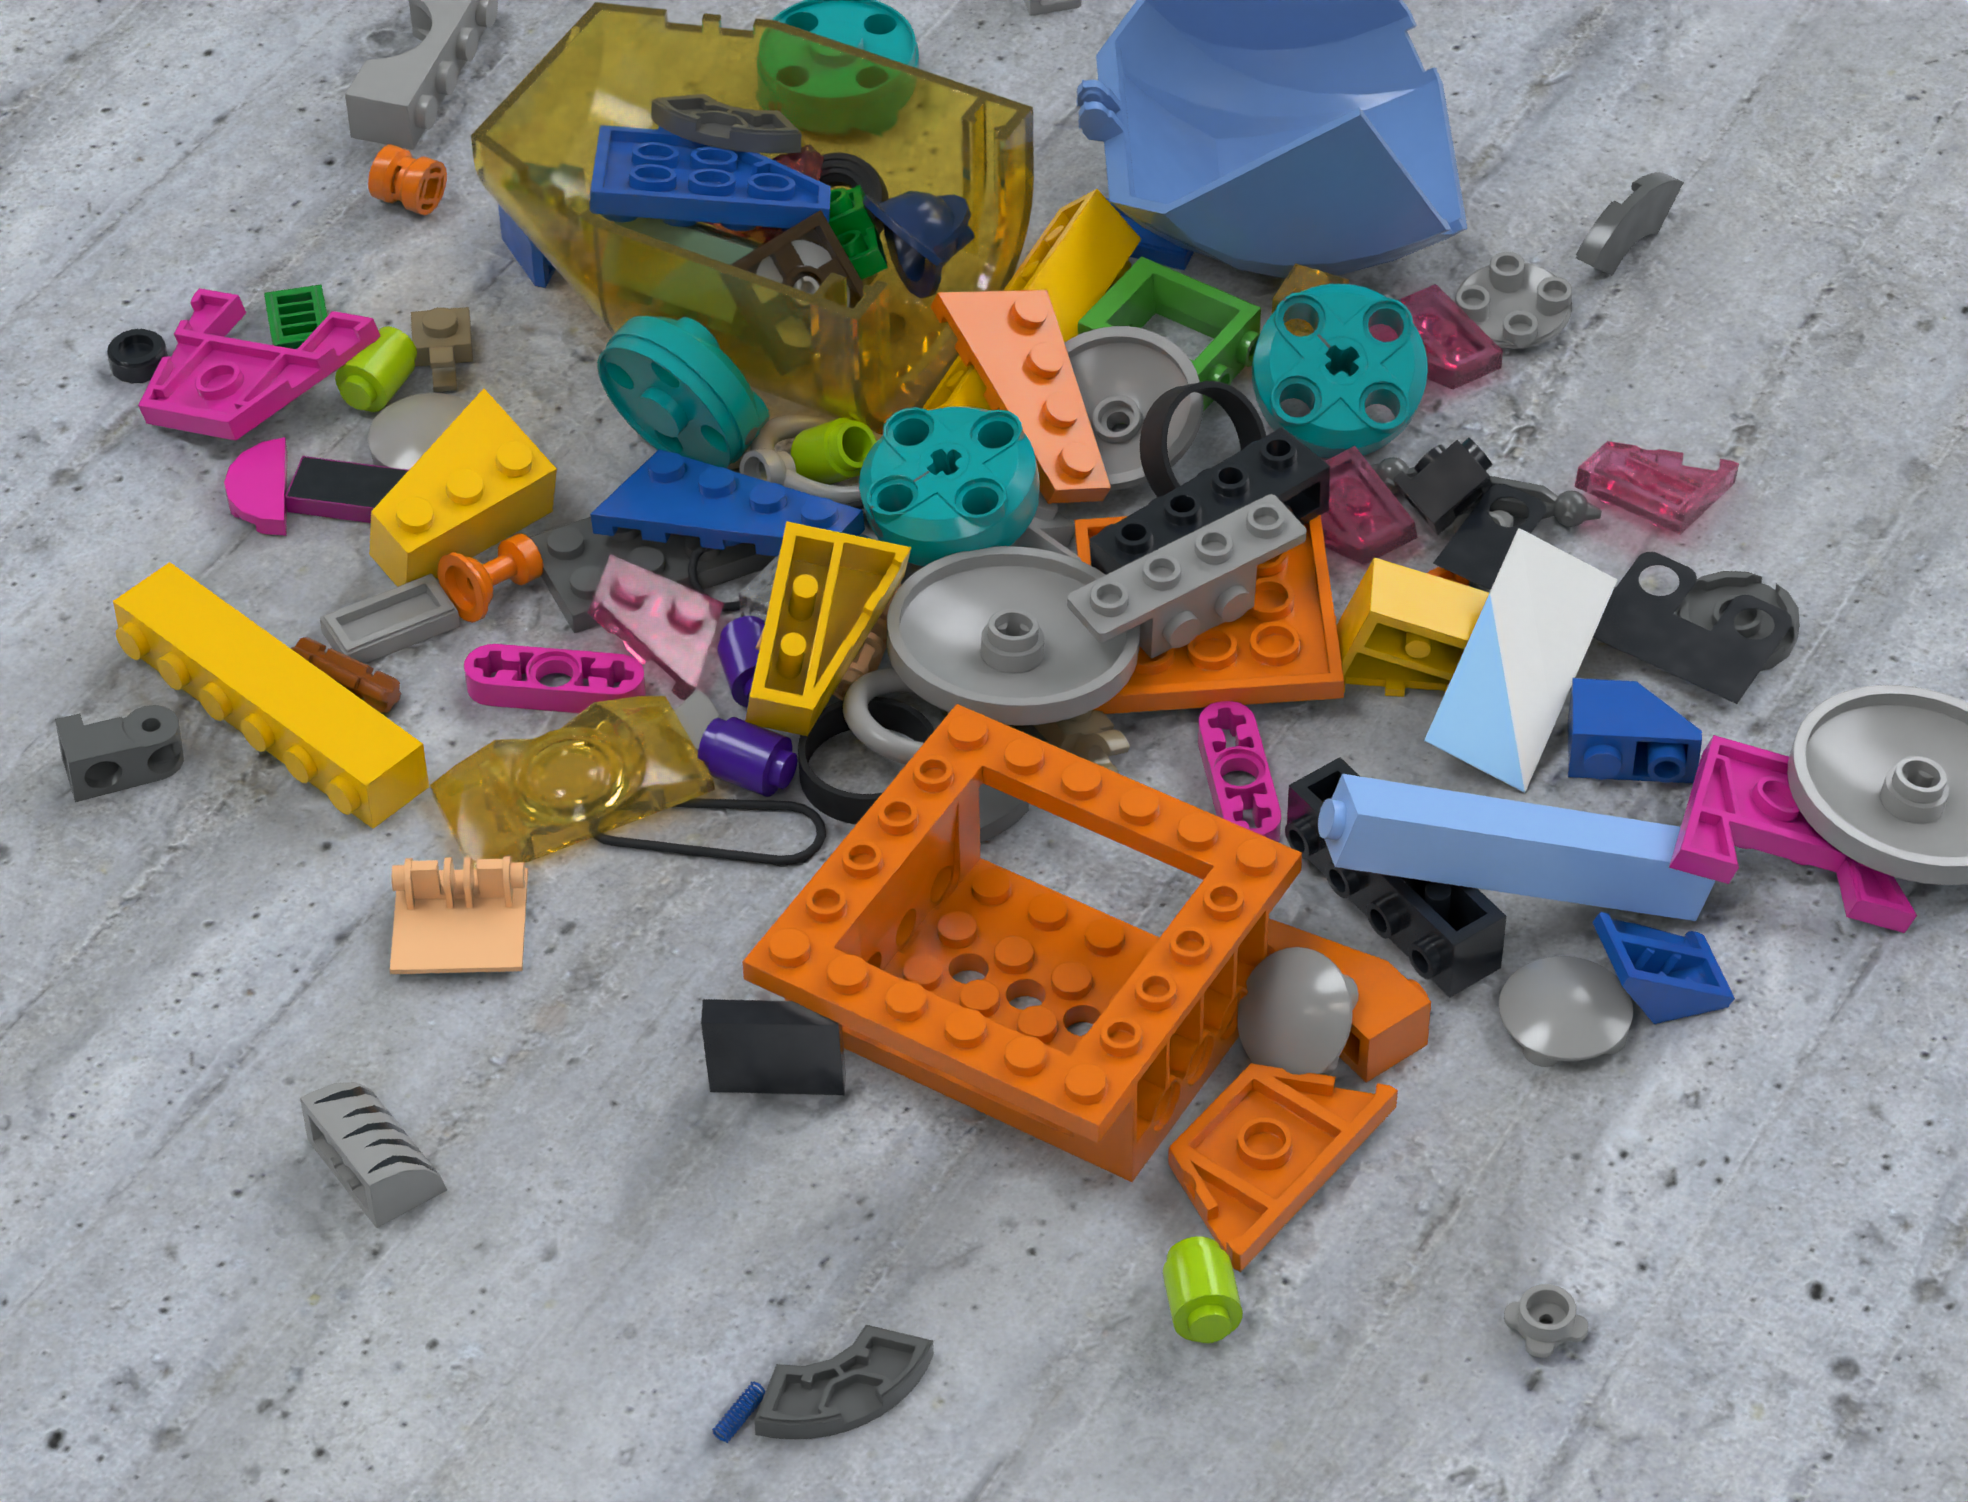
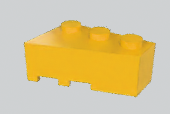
(462, 494)
(817, 618)

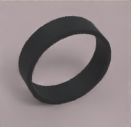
(1156, 424)
(838, 803)

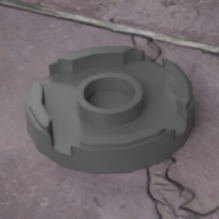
(1716, 591)

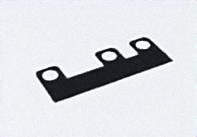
(1633, 618)

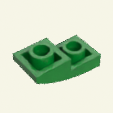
(857, 231)

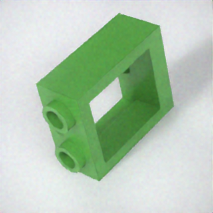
(1160, 290)

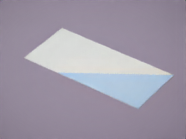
(1521, 660)

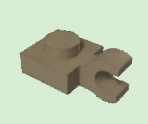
(441, 341)
(1088, 737)

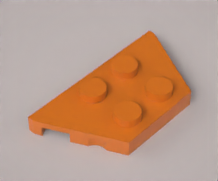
(1269, 1150)

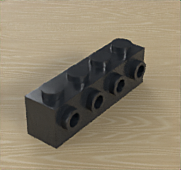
(1264, 467)
(1442, 928)

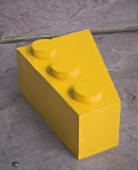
(1406, 629)

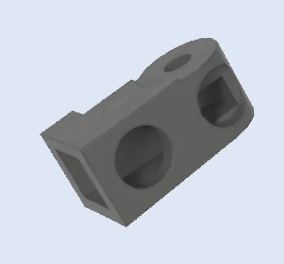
(119, 751)

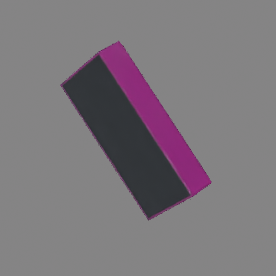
(339, 488)

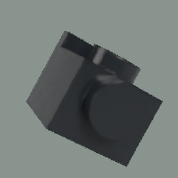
(1446, 483)

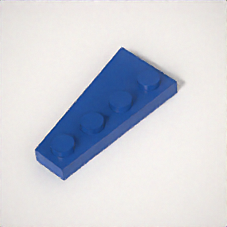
(715, 504)

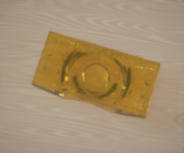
(572, 782)

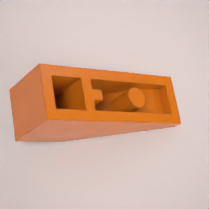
(1390, 1010)

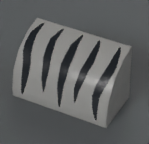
(368, 1151)

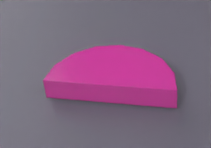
(259, 486)

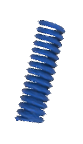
(745, 1416)

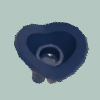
(922, 235)

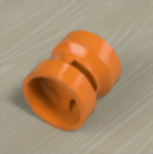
(410, 180)

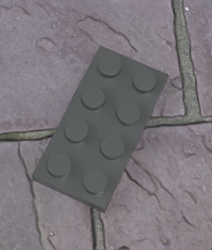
(576, 558)

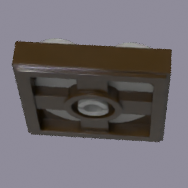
(804, 258)

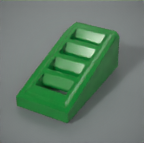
(294, 314)

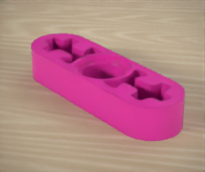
(536, 662)
(1246, 756)

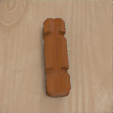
(379, 690)

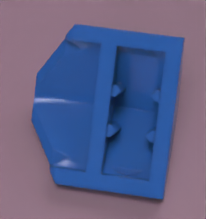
(1664, 971)

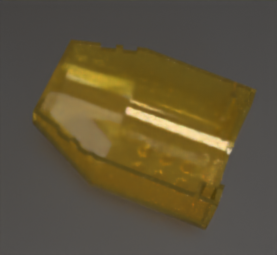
(796, 345)

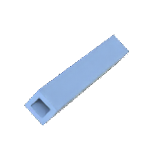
(1508, 847)

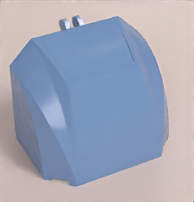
(1276, 132)

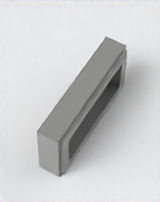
(391, 620)

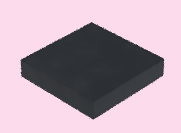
(771, 1048)

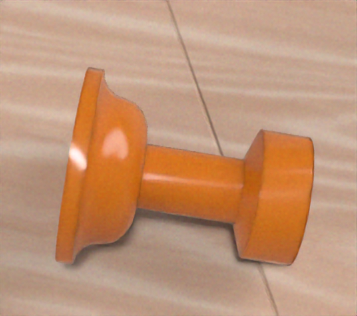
(472, 583)

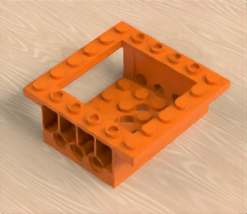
(916, 905)

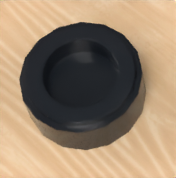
(136, 355)

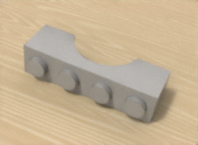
(400, 94)

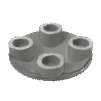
(1516, 301)
(410, 427)
(1565, 1010)
(1297, 1012)

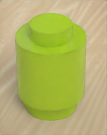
(377, 371)
(832, 450)
(1201, 1290)

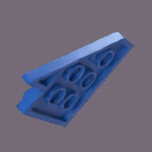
(690, 182)

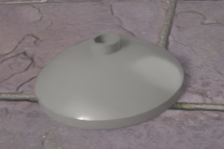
(1119, 380)

